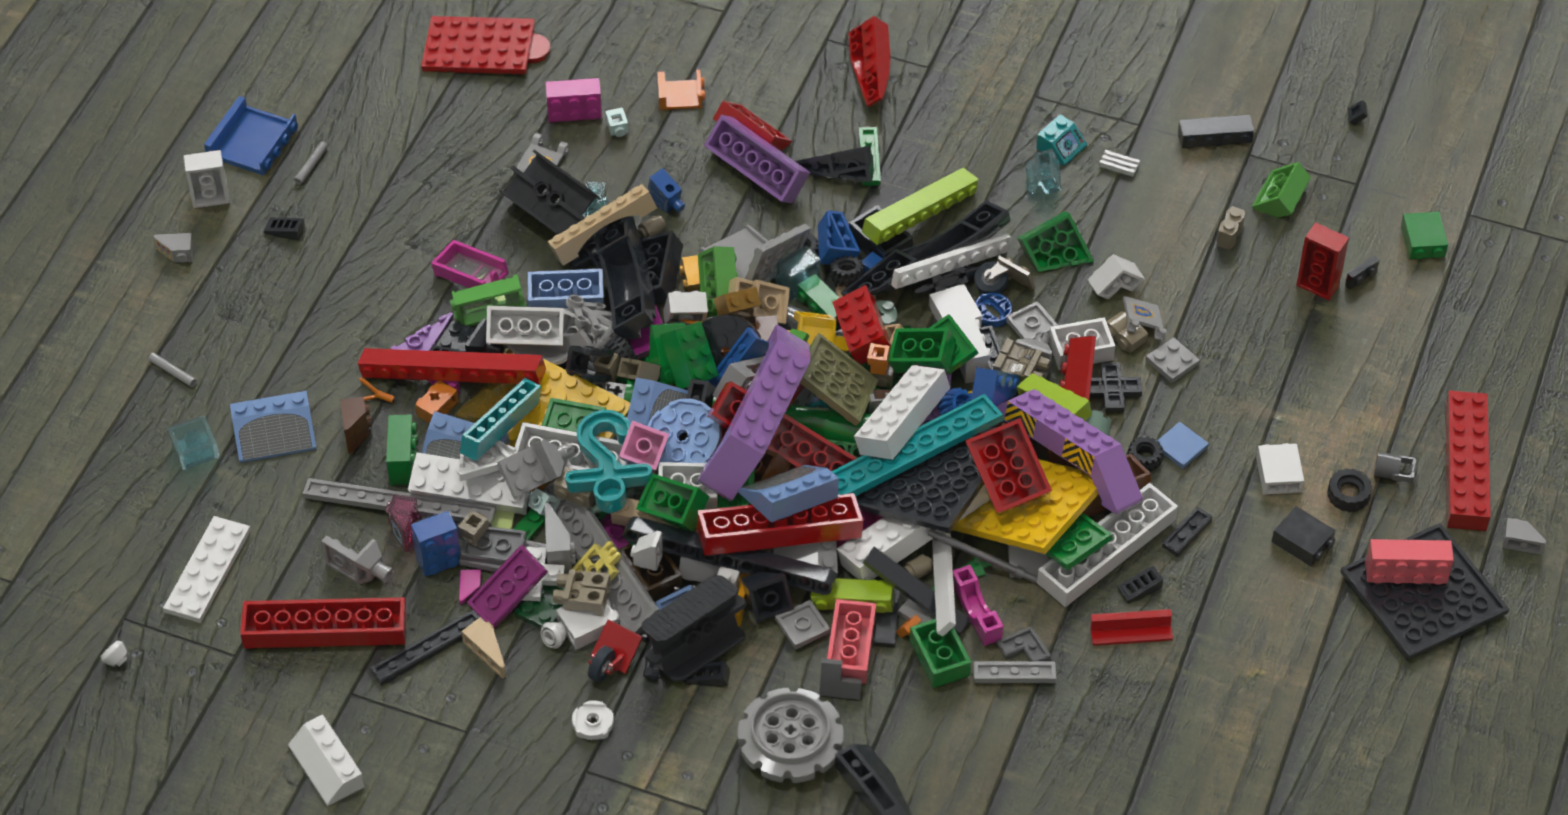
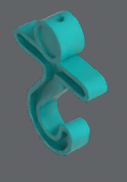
(610, 477)

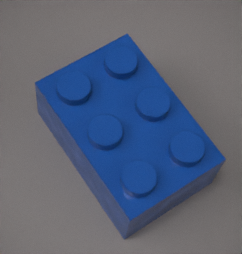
(436, 543)

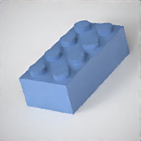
(552, 288)

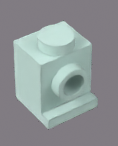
(617, 126)
(538, 499)

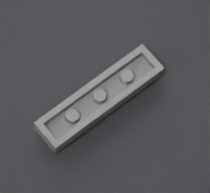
(1014, 672)

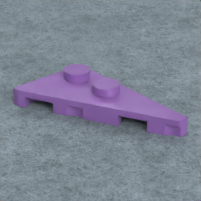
(427, 336)

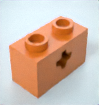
(439, 399)

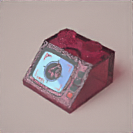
(402, 513)

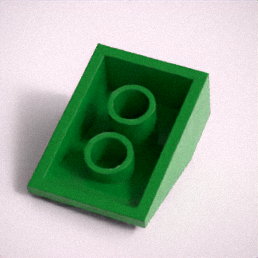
(657, 353)
(672, 502)

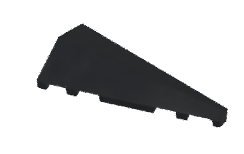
(847, 164)

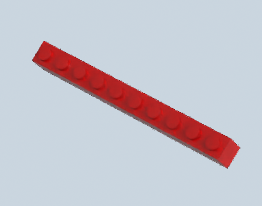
(451, 366)

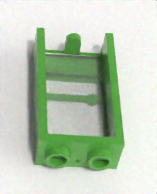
(473, 302)

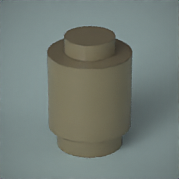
(651, 226)
(919, 566)

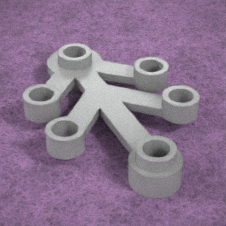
(577, 304)

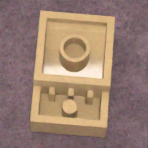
(772, 298)

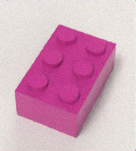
(573, 100)

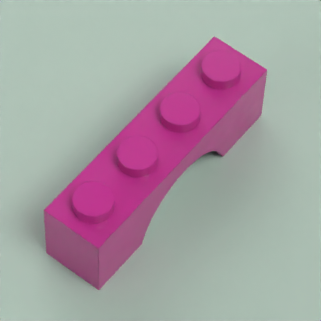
(983, 620)

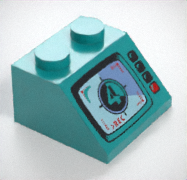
(1061, 137)

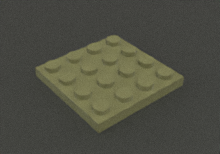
(838, 379)

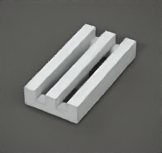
(1119, 161)

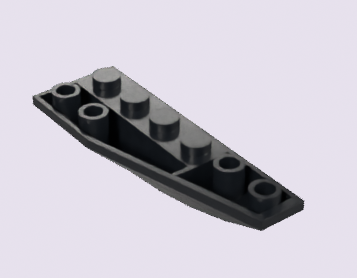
(871, 780)

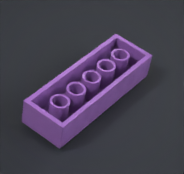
(757, 159)

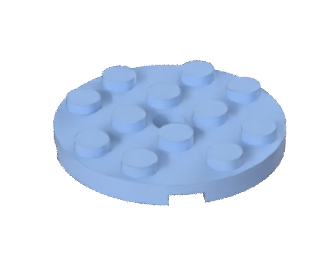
(692, 418)

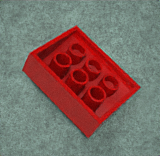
(1009, 466)

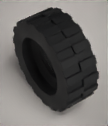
(1349, 503)

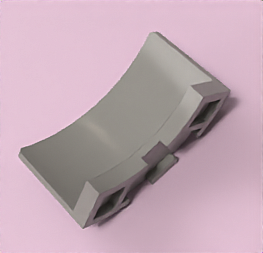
(554, 354)

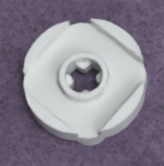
(596, 730)

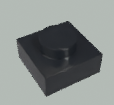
(1357, 112)

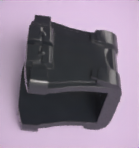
(582, 368)

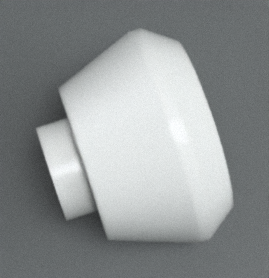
(553, 634)
(115, 654)

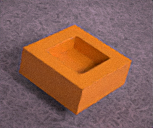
(905, 628)

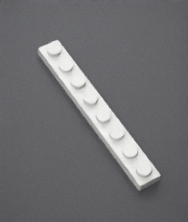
(950, 261)

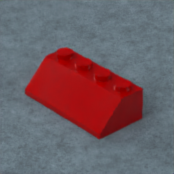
(753, 123)
(1078, 365)

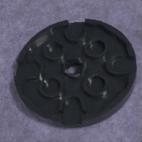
(724, 332)

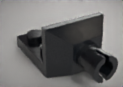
(468, 339)

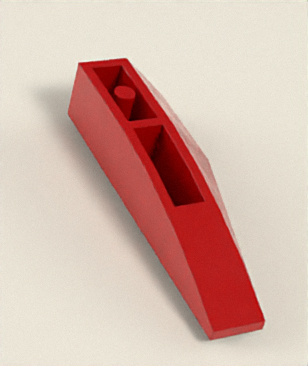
(871, 58)

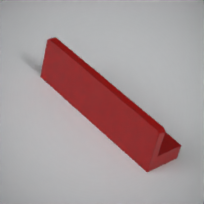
(1131, 627)

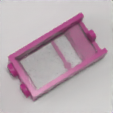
(468, 265)

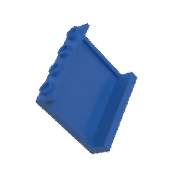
(250, 137)

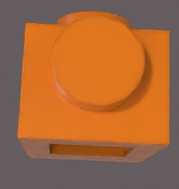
(878, 358)

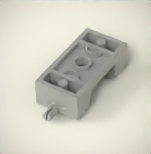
(739, 373)

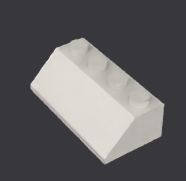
(524, 325)
(326, 761)

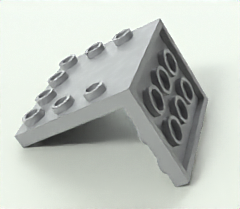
(758, 256)

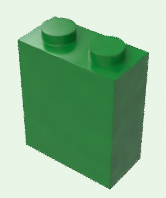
(1424, 235)

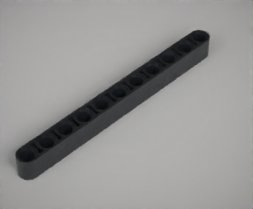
(688, 545)

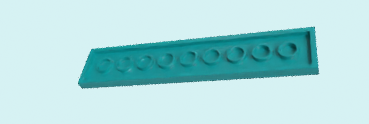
(924, 443)

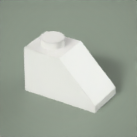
(648, 551)

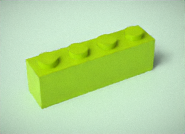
(1067, 399)
(857, 590)

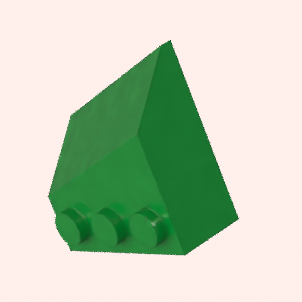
(1055, 244)

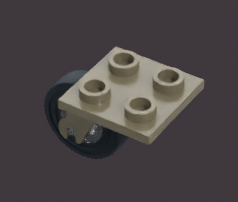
(994, 276)

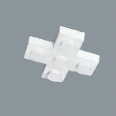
(549, 579)

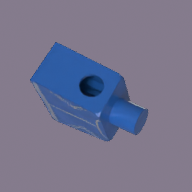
(665, 192)

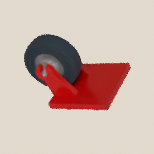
(613, 651)

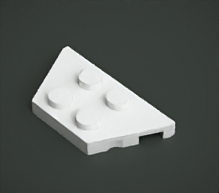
(486, 463)

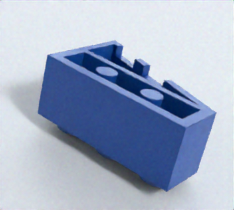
(835, 238)
(995, 385)

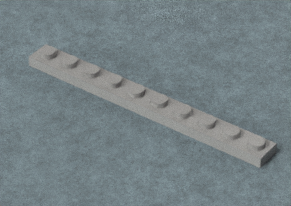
(378, 499)

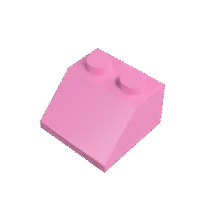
(643, 445)

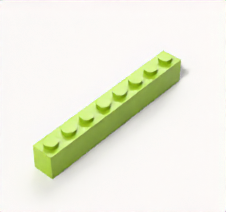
(920, 206)

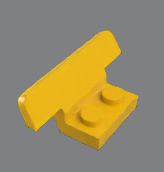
(819, 323)

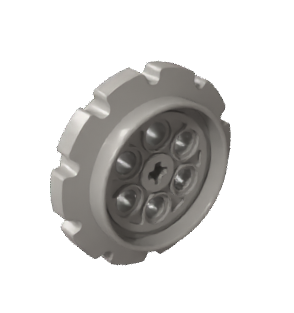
(790, 735)

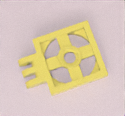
(608, 556)

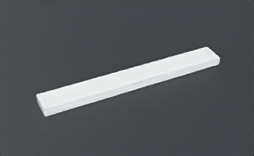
(943, 586)

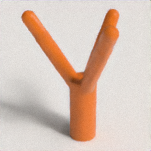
(378, 394)

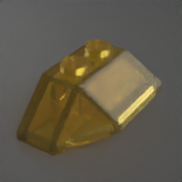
(484, 400)

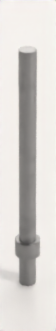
(1018, 571)

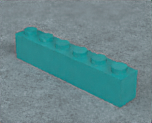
(500, 419)

